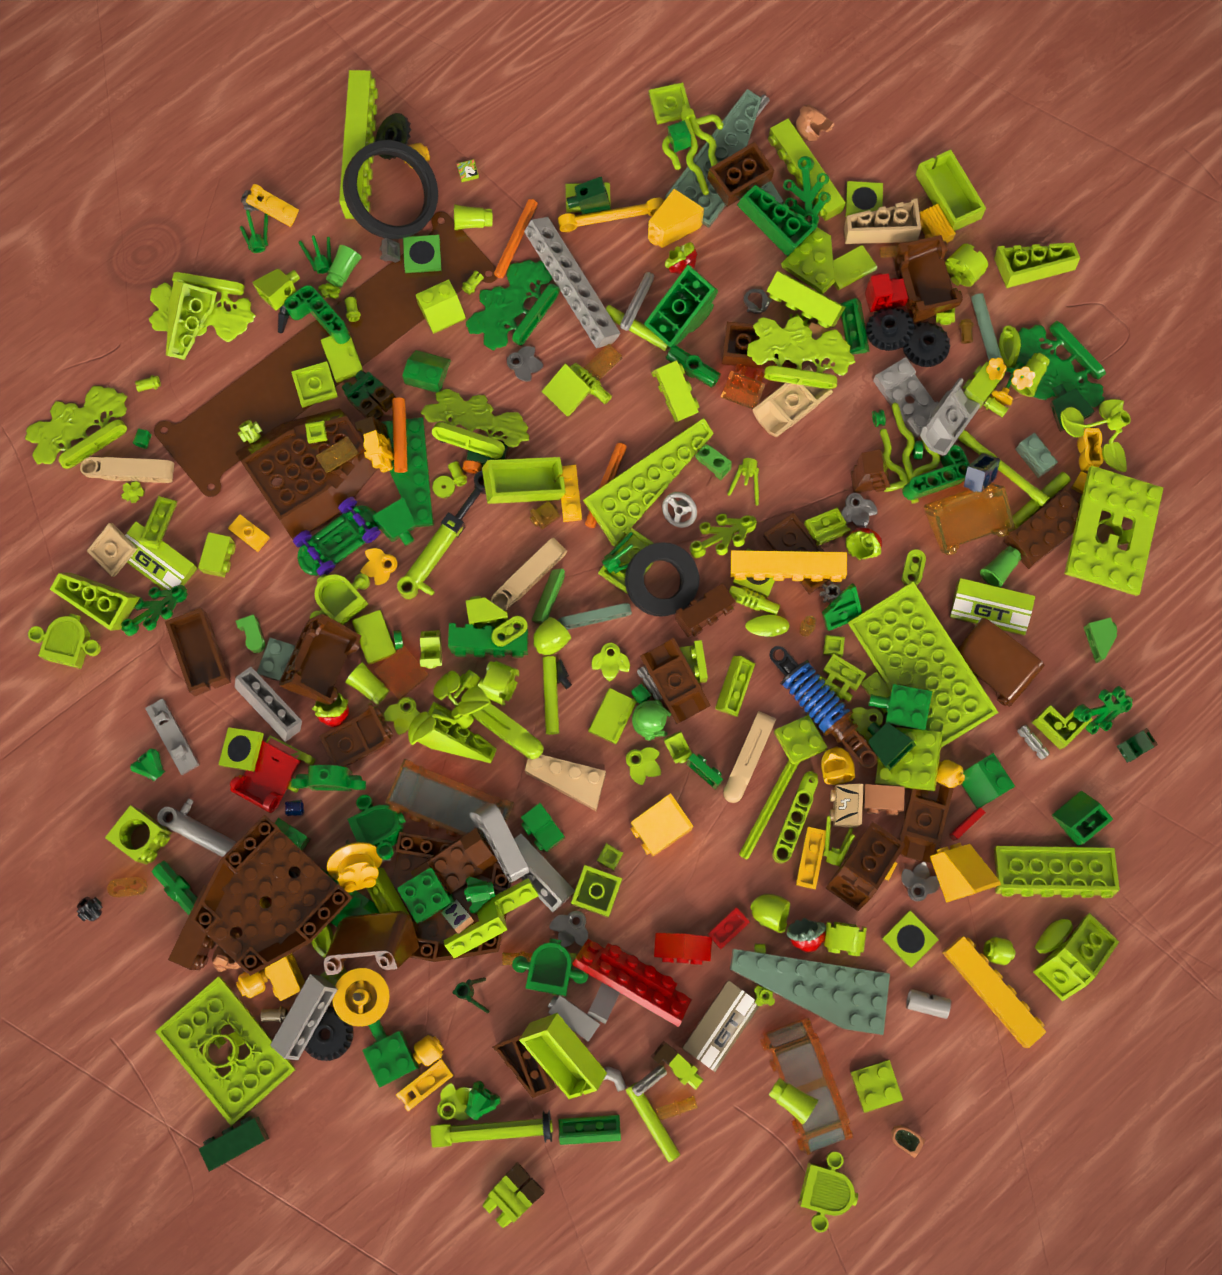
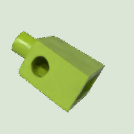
(276, 287)

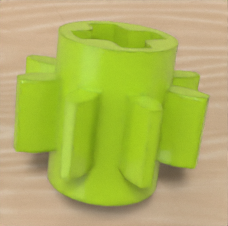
(249, 431)

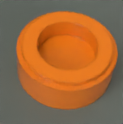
(471, 467)

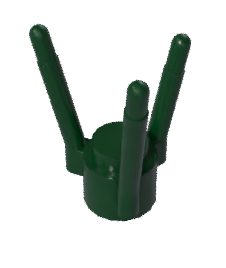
(466, 991)

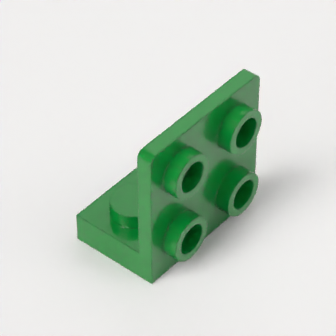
(425, 895)

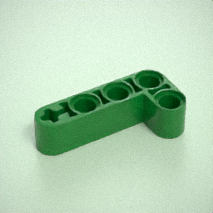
(308, 301)
(954, 471)

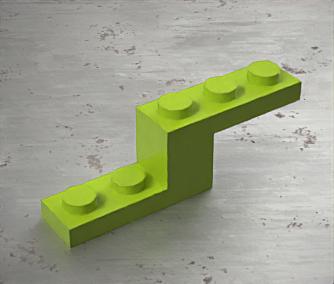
(491, 918)

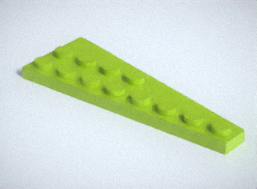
(631, 493)

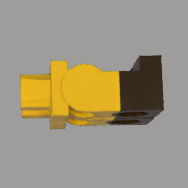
(376, 443)

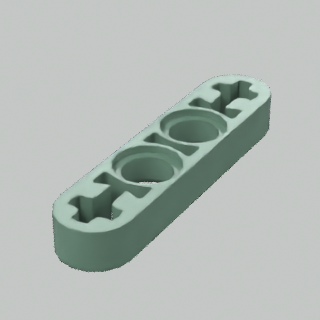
(596, 616)

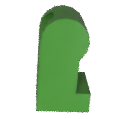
(714, 461)
(254, 637)

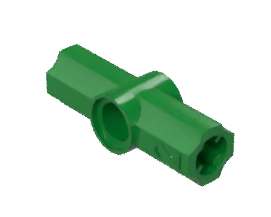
(702, 372)
(175, 886)

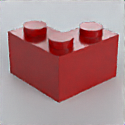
(885, 292)
(683, 948)

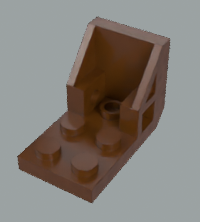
(866, 867)

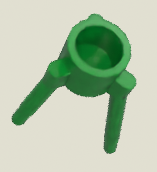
(256, 242)
(321, 264)
(612, 560)

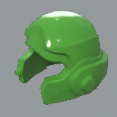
(650, 719)

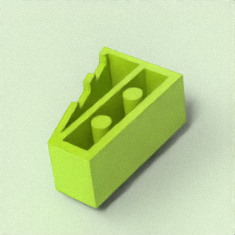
(676, 390)

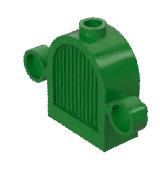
(328, 779)
(377, 826)
(549, 969)

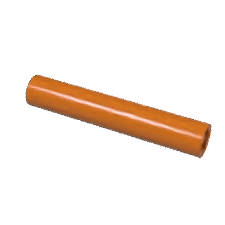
(399, 435)

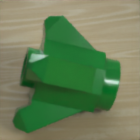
(148, 765)
(478, 893)
(481, 1101)

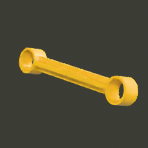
(569, 222)

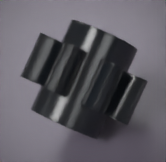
(89, 909)

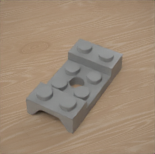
(896, 384)

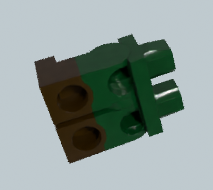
(369, 395)

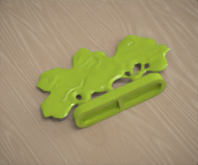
(226, 323)
(797, 346)
(474, 415)
(72, 422)

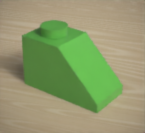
(1101, 637)

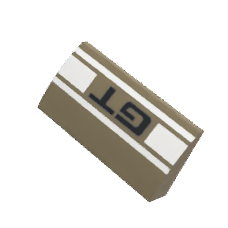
(721, 1026)

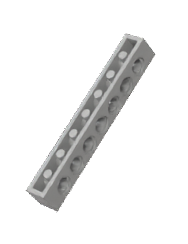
(572, 282)

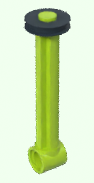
(445, 1134)

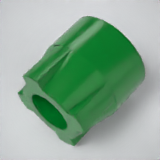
(142, 438)
(641, 694)

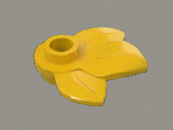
(376, 565)

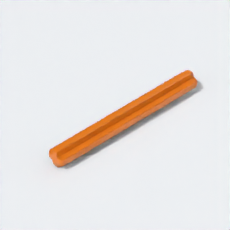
(515, 238)
(610, 474)

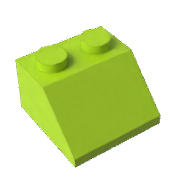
(440, 306)
(484, 612)

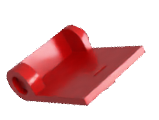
(269, 780)

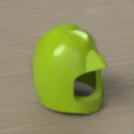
(550, 637)
(771, 911)

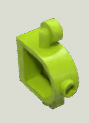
(339, 597)
(65, 641)
(827, 1191)

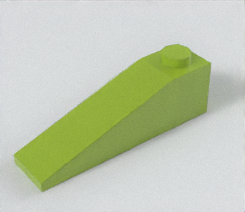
(187, 313)
(455, 739)

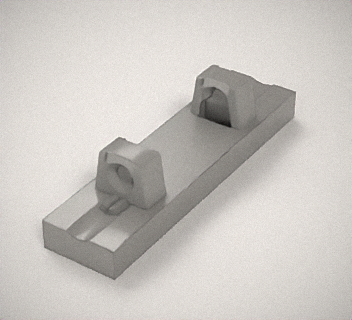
(172, 737)

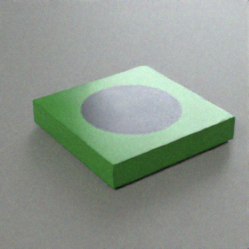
(422, 254)

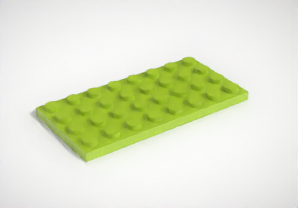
(918, 653)

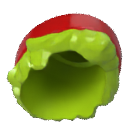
(681, 258)
(864, 543)
(334, 713)

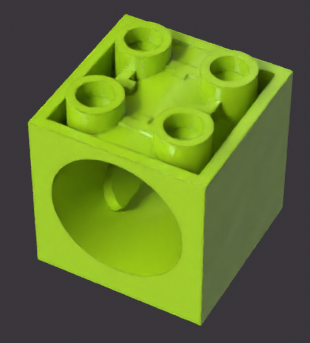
(121, 835)

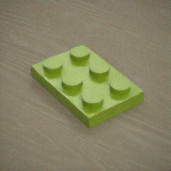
(639, 542)

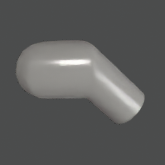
(616, 1076)

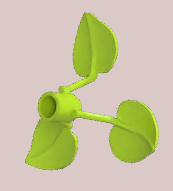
(1116, 419)
(471, 701)

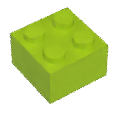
(596, 891)

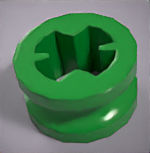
(878, 418)

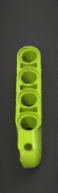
(509, 731)
(807, 789)

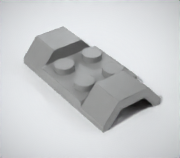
(948, 419)

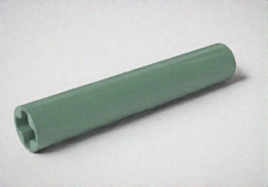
(985, 326)

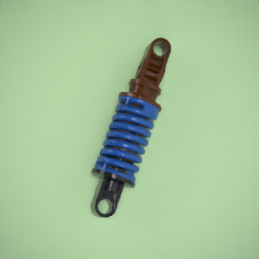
(821, 705)

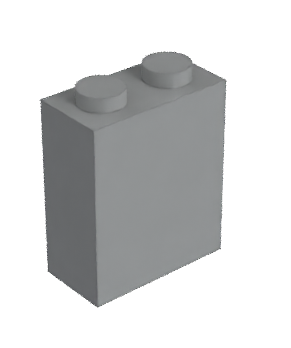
(574, 1017)

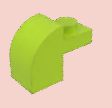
(431, 649)

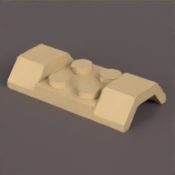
(788, 406)

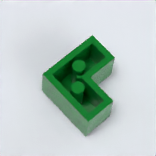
(542, 827)

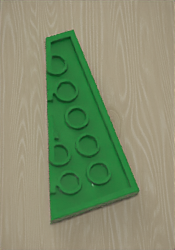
(415, 483)

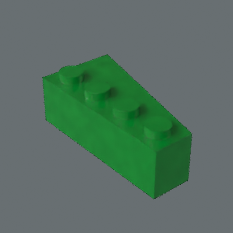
(776, 220)
(479, 642)

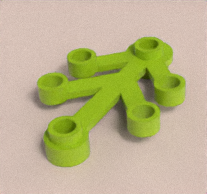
(743, 525)

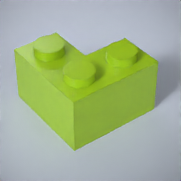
(1057, 728)

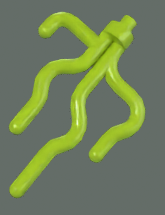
(693, 125)
(904, 476)

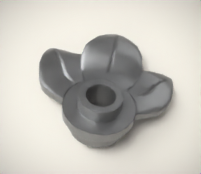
(527, 363)
(860, 513)
(920, 879)
(568, 931)

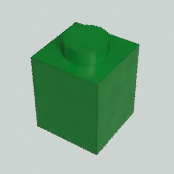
(679, 136)

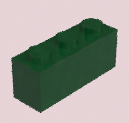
(233, 1142)

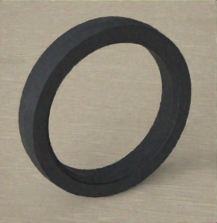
(421, 167)

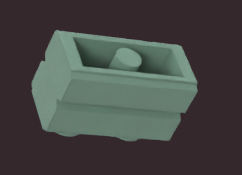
(1036, 455)

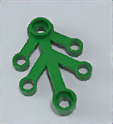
(808, 195)
(155, 608)
(1121, 705)

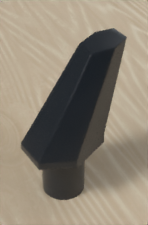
(282, 319)
(562, 675)

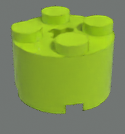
(966, 265)
(499, 682)
(845, 937)

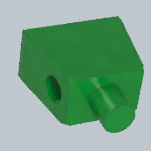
(396, 522)

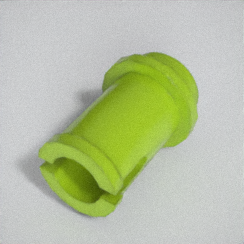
(469, 286)
(352, 310)
(148, 383)
(995, 406)
(457, 473)

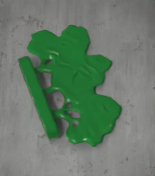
(507, 303)
(1060, 370)

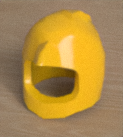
(837, 766)

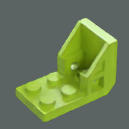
(1077, 959)

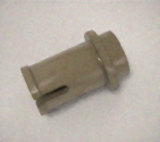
(274, 1014)

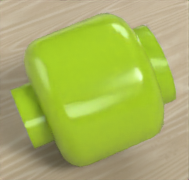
(999, 951)

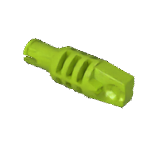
(598, 390)
(753, 600)

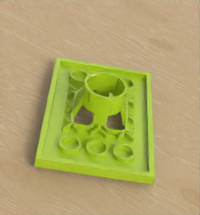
(1104, 561)
(200, 1025)

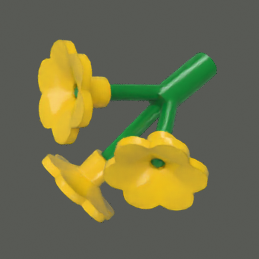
(1021, 377)

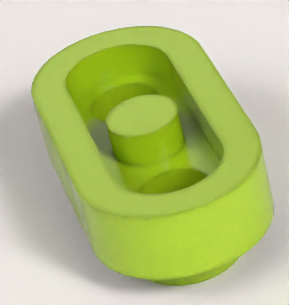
(914, 569)
(508, 631)

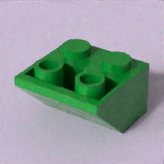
(1082, 817)

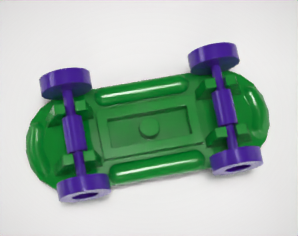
(337, 540)

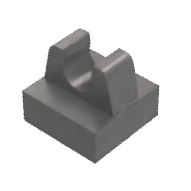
(390, 250)

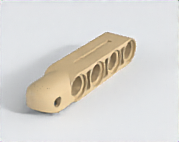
(128, 469)
(529, 574)
(748, 757)

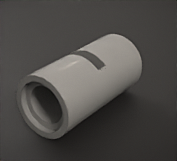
(928, 1004)

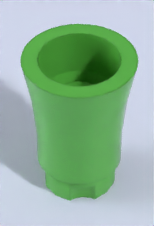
(343, 265)
(999, 568)

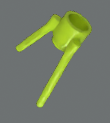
(748, 469)
(468, 681)
(836, 856)

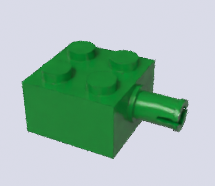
(905, 706)
(389, 1055)

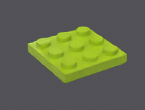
(918, 767)

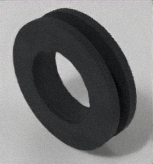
(680, 560)

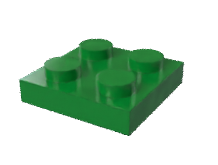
(699, 766)

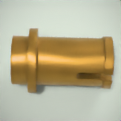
(966, 331)

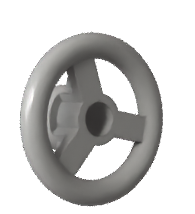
(687, 505)

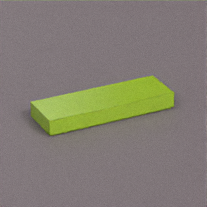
(158, 522)

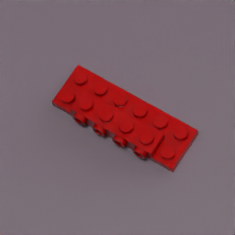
(633, 980)

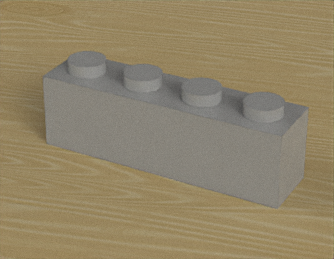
(268, 704)
(548, 882)
(303, 1017)

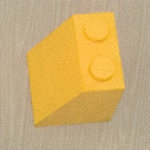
(674, 219)
(661, 825)
(962, 872)

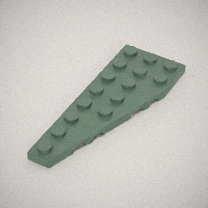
(729, 140)
(836, 993)

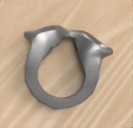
(751, 306)

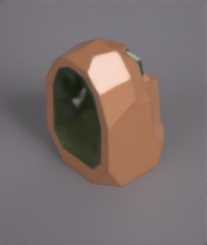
(907, 1140)

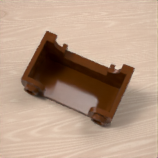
(926, 278)
(319, 659)
(999, 661)
(382, 935)

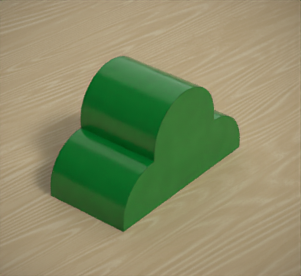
(683, 307)

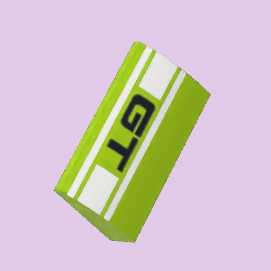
(160, 565)
(1001, 606)

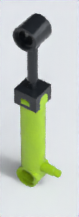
(450, 528)

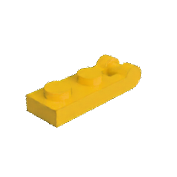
(272, 205)
(425, 1084)

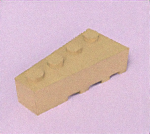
(885, 225)
(569, 778)

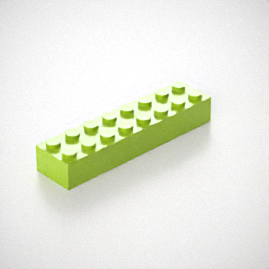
(359, 132)

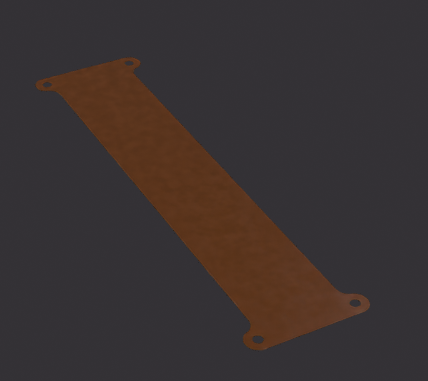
(267, 393)

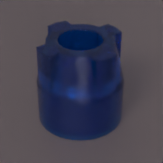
(294, 808)

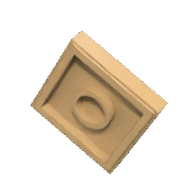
(112, 549)

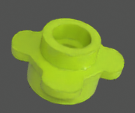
(760, 1000)

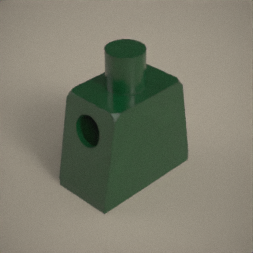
(590, 197)
(1066, 400)
(889, 744)

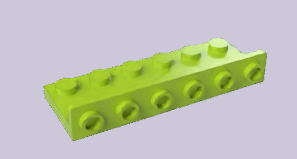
(1056, 871)

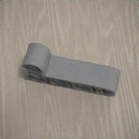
(501, 840)

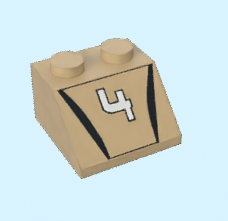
(847, 805)

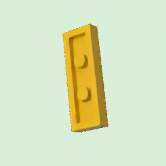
(571, 499)
(811, 858)

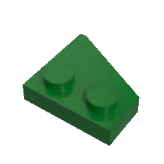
(842, 609)

